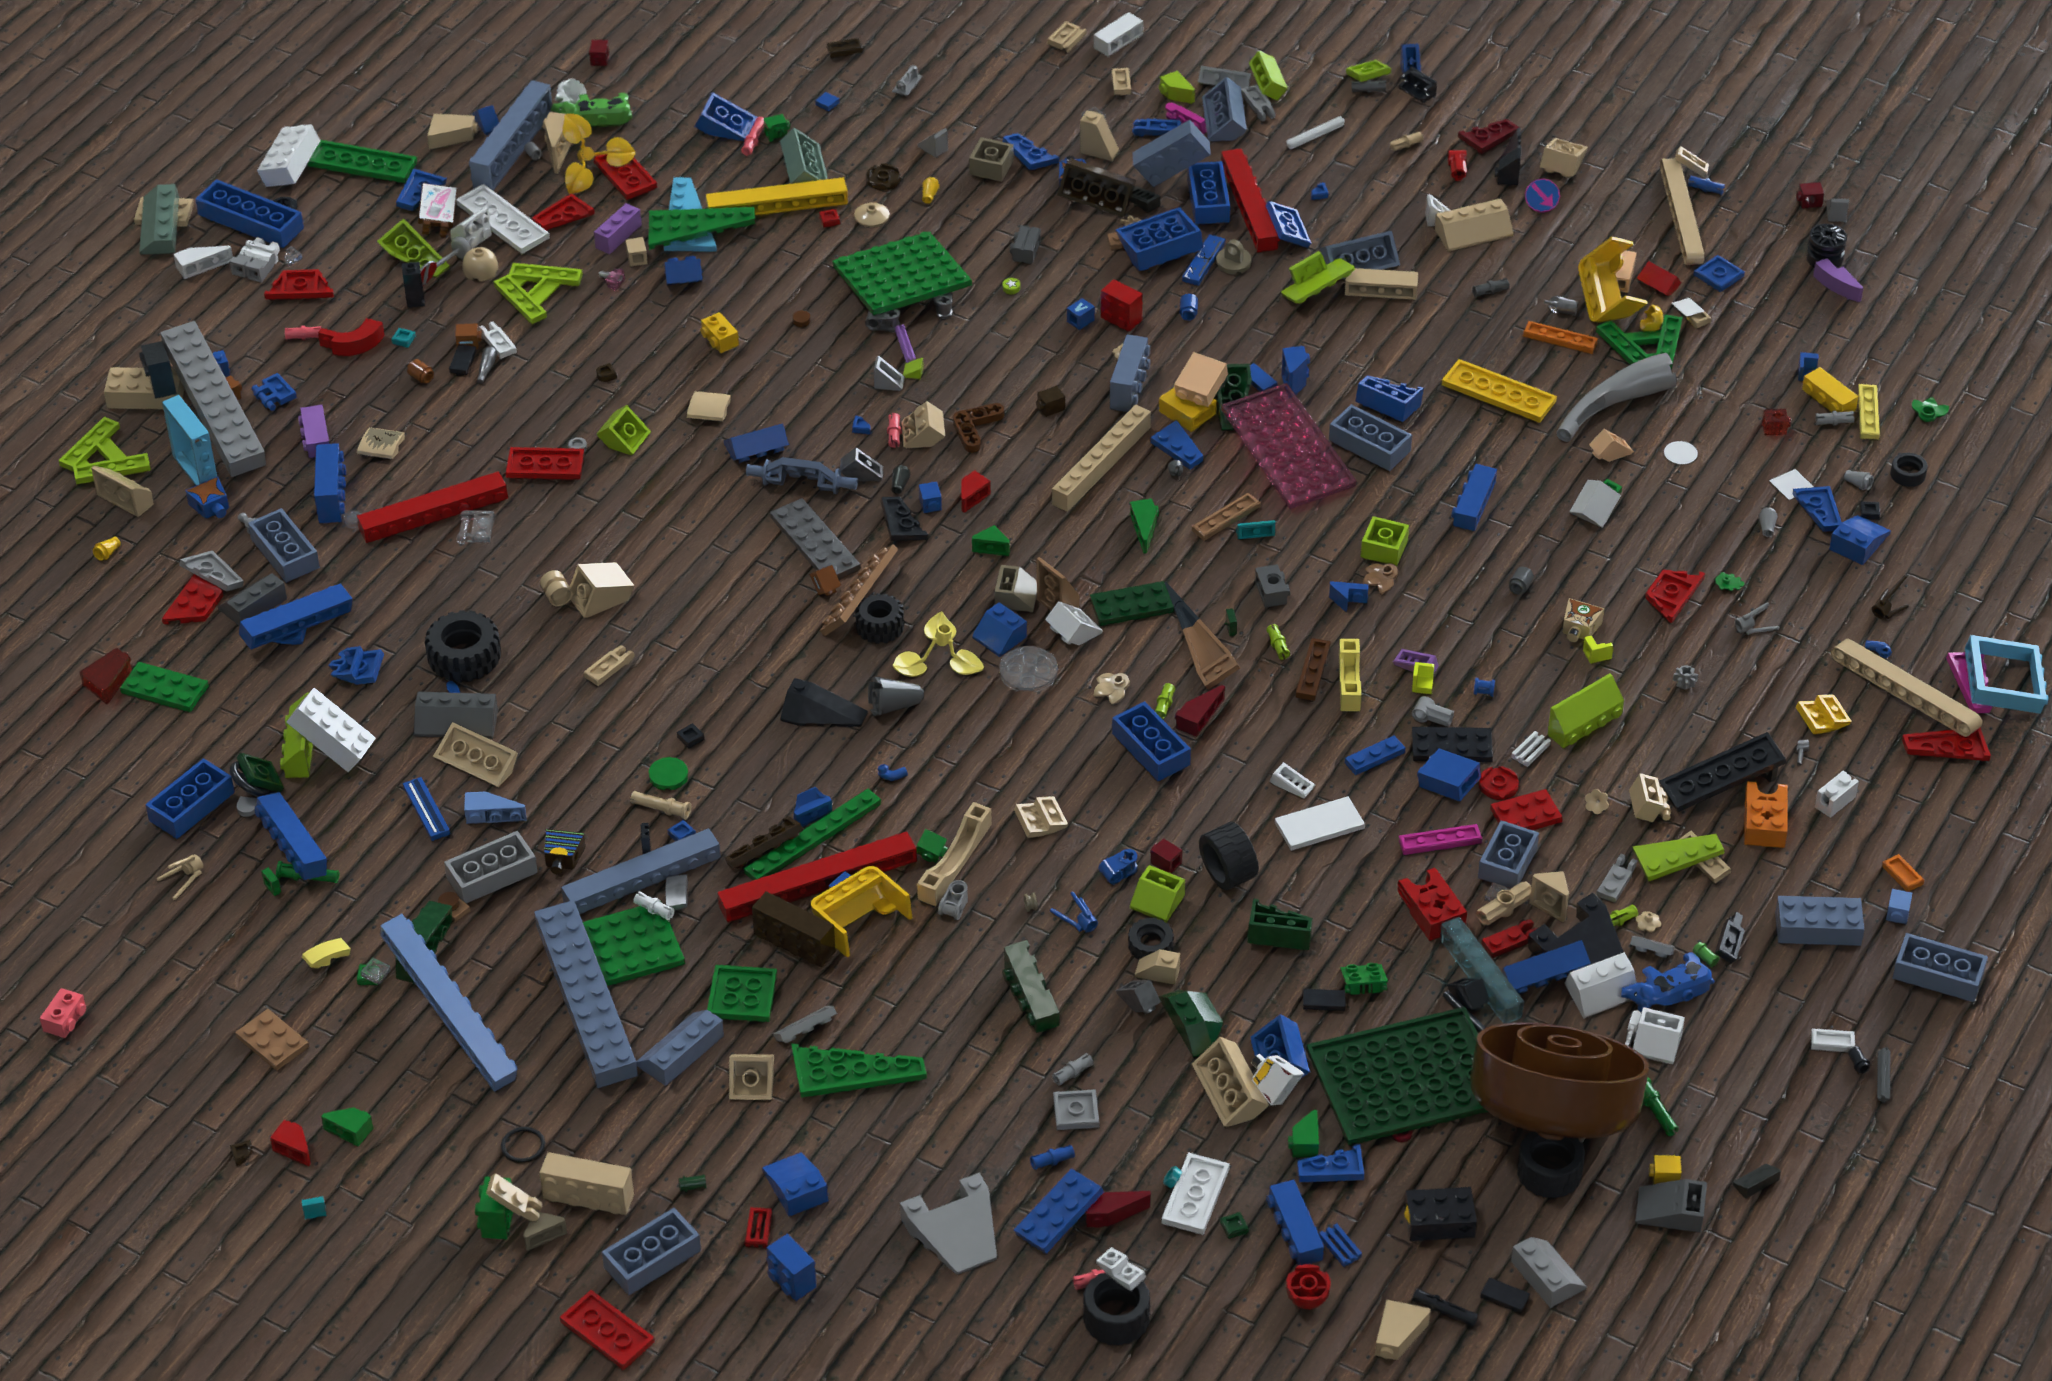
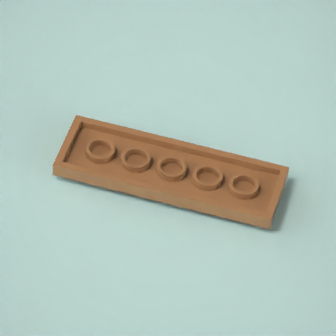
(858, 589)

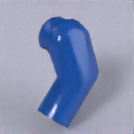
(1880, 647)
(891, 775)

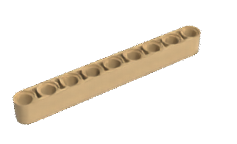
(1682, 212)
(1906, 687)

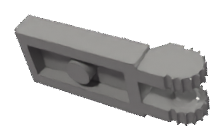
(1258, 102)
(1616, 879)

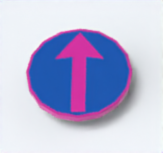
(1542, 195)

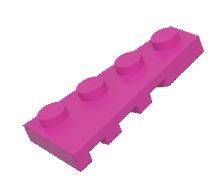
(1958, 665)

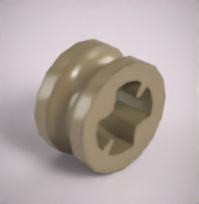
(1030, 902)

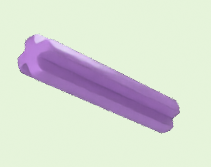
(905, 343)

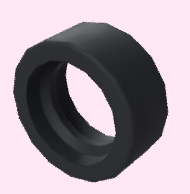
(1911, 460)

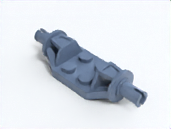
(796, 468)

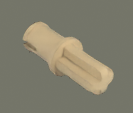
(1406, 141)

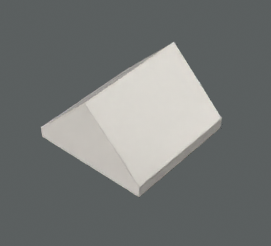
(1595, 502)

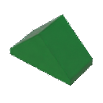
(991, 542)

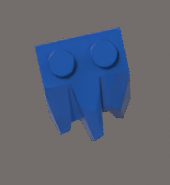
(357, 665)

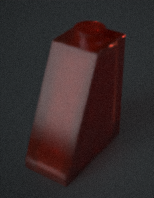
(106, 674)

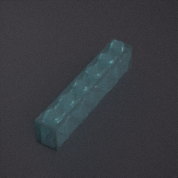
(1478, 964)

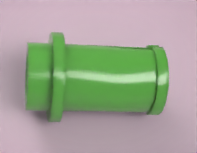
(1705, 954)

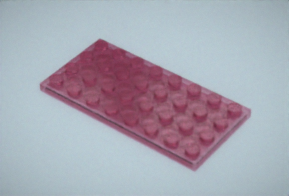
(1288, 445)

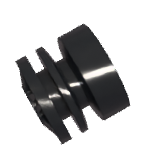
(1826, 242)

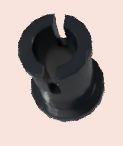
(1860, 1063)

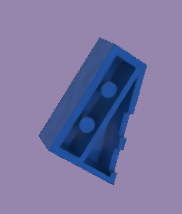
(1389, 398)

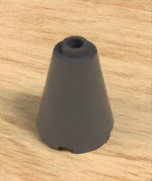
(892, 695)

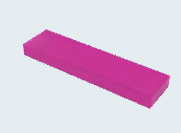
(1440, 839)

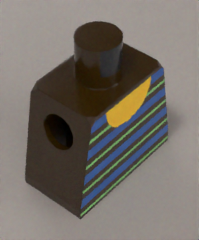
(563, 849)

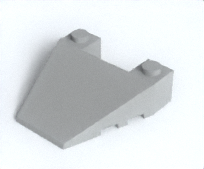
(957, 1231)

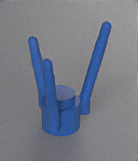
(1085, 919)

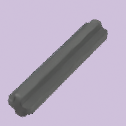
(1883, 1075)

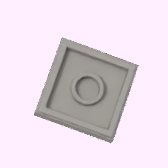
(1076, 1109)

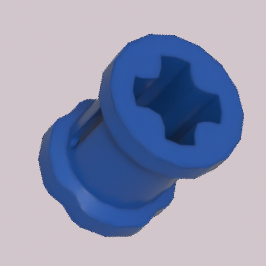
(1484, 687)

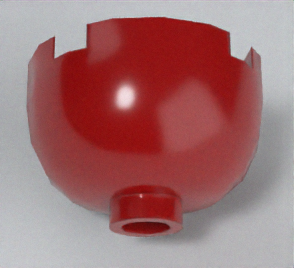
(1308, 1286)

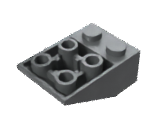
(1672, 1205)

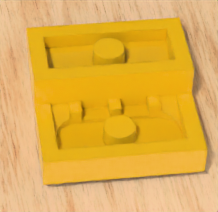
(1823, 714)

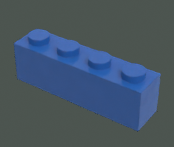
(1474, 497)
(1546, 966)
(1295, 1222)

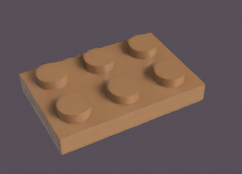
(272, 1039)

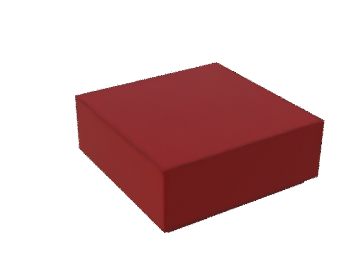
(829, 218)

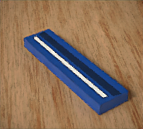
(426, 808)

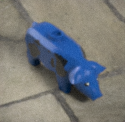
(1672, 986)

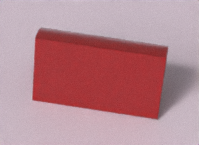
(1659, 279)

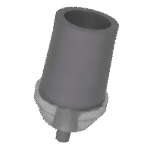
(1562, 305)

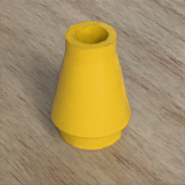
(930, 188)
(104, 549)

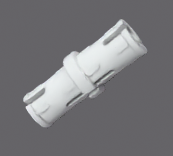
(654, 905)

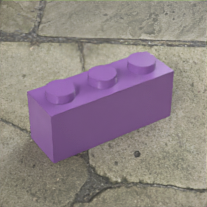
(617, 228)
(314, 428)

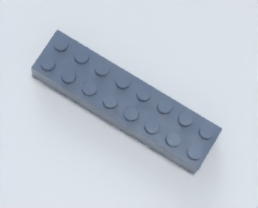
(511, 135)

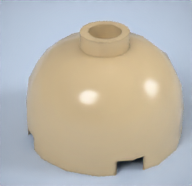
(480, 264)

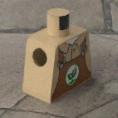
(1581, 620)

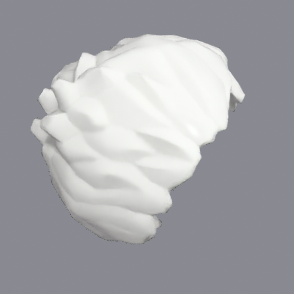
(569, 91)

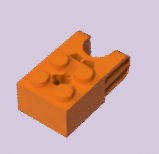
(1766, 816)

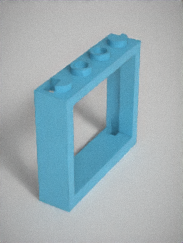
(183, 431)
(2001, 697)

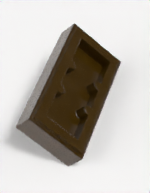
(844, 47)

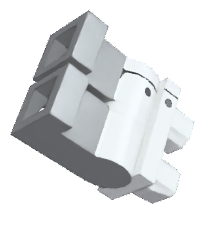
(255, 258)

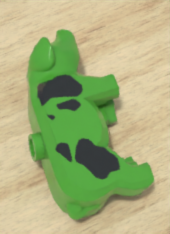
(598, 111)

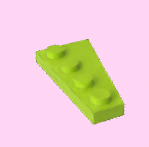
(1674, 855)

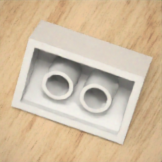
(1600, 984)

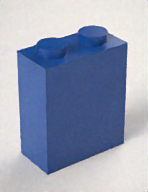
(1449, 774)

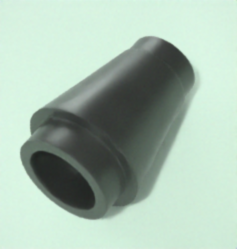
(899, 478)

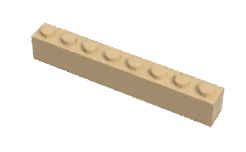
(1101, 458)

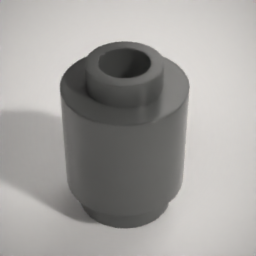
(1521, 580)

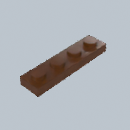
(1313, 669)

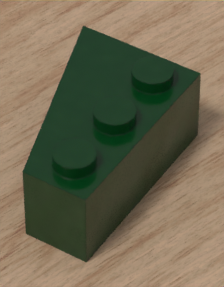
(1278, 928)

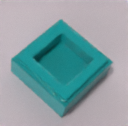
(403, 337)
(314, 1207)

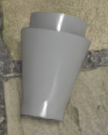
(1860, 479)
(1768, 520)

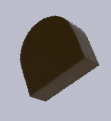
(606, 373)

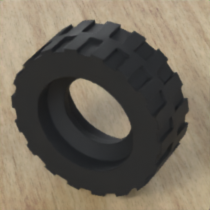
(1149, 926)

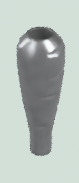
(487, 360)

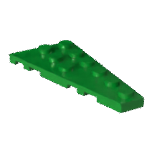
(690, 224)
(847, 1070)

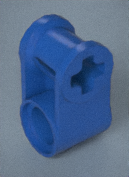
(1119, 866)

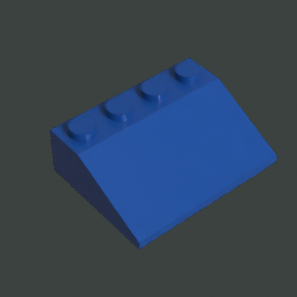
(1160, 238)

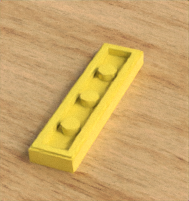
(1868, 411)

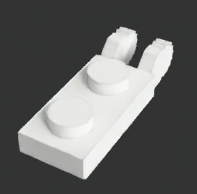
(498, 340)

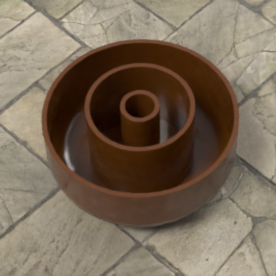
(1558, 1080)

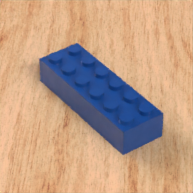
(249, 213)

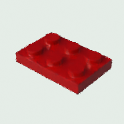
(1528, 811)

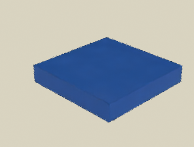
(1719, 273)

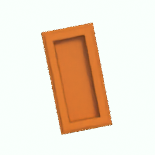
(1903, 873)

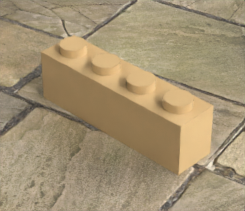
(1382, 284)

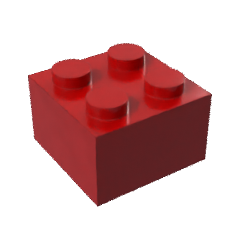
(1121, 305)

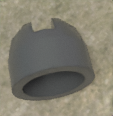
(1172, 468)

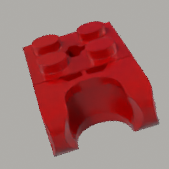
(1431, 903)

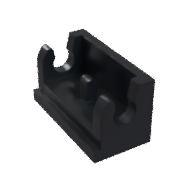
(1418, 85)

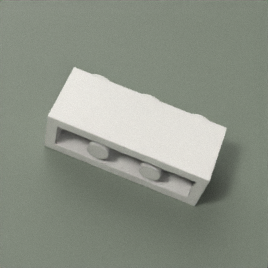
(1118, 34)

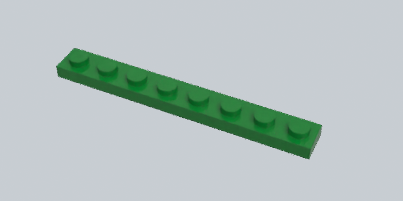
(813, 835)

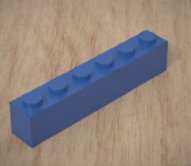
(295, 616)
(291, 836)

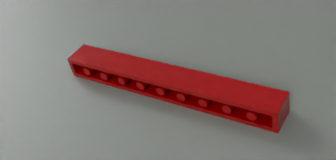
(817, 875)

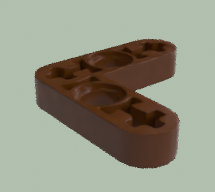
(995, 413)

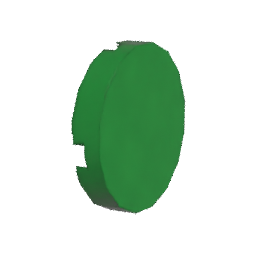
(668, 773)

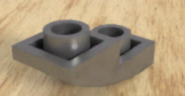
(677, 891)

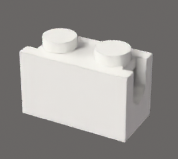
(1838, 792)

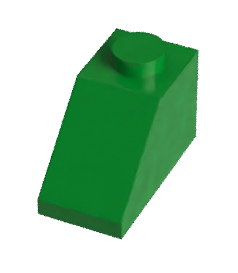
(348, 1124)
(1305, 1137)

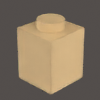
(636, 251)

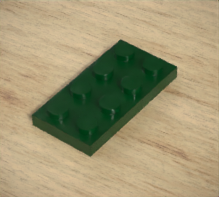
(1131, 603)

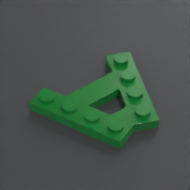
(1627, 343)

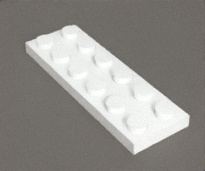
(504, 219)

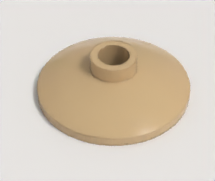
(871, 214)

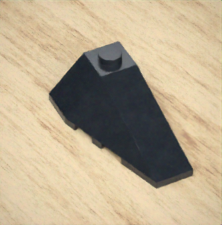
(1509, 162)
(813, 704)

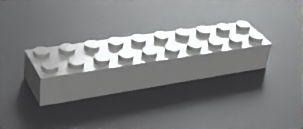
(213, 399)

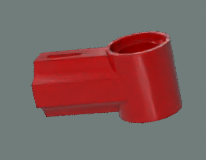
(1457, 163)

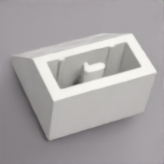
(474, 228)
(1658, 1035)

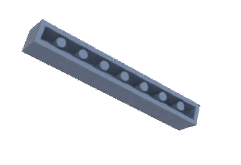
(642, 871)

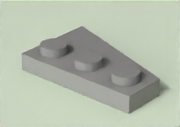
(213, 569)

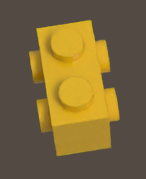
(719, 332)

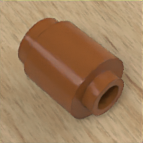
(420, 371)

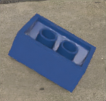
(757, 443)
(1282, 1039)

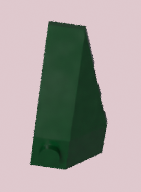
(1234, 387)

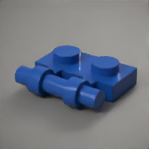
(278, 390)

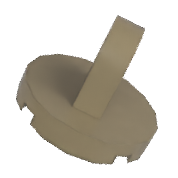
(1233, 258)

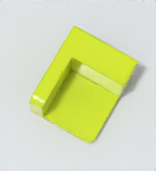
(1595, 652)
(1423, 678)

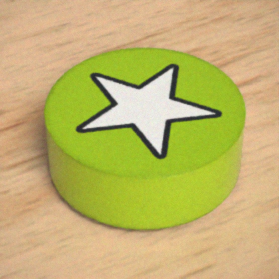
(1011, 285)

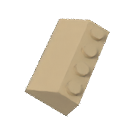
(1473, 225)
(1229, 1083)

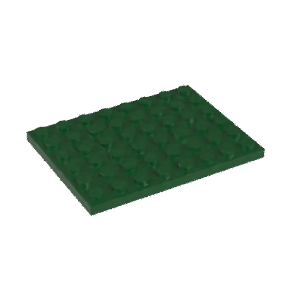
(1399, 1075)

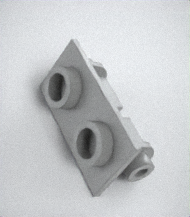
(908, 81)

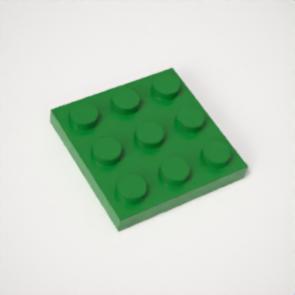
(742, 992)

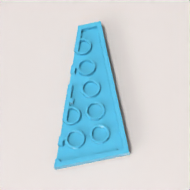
(685, 197)

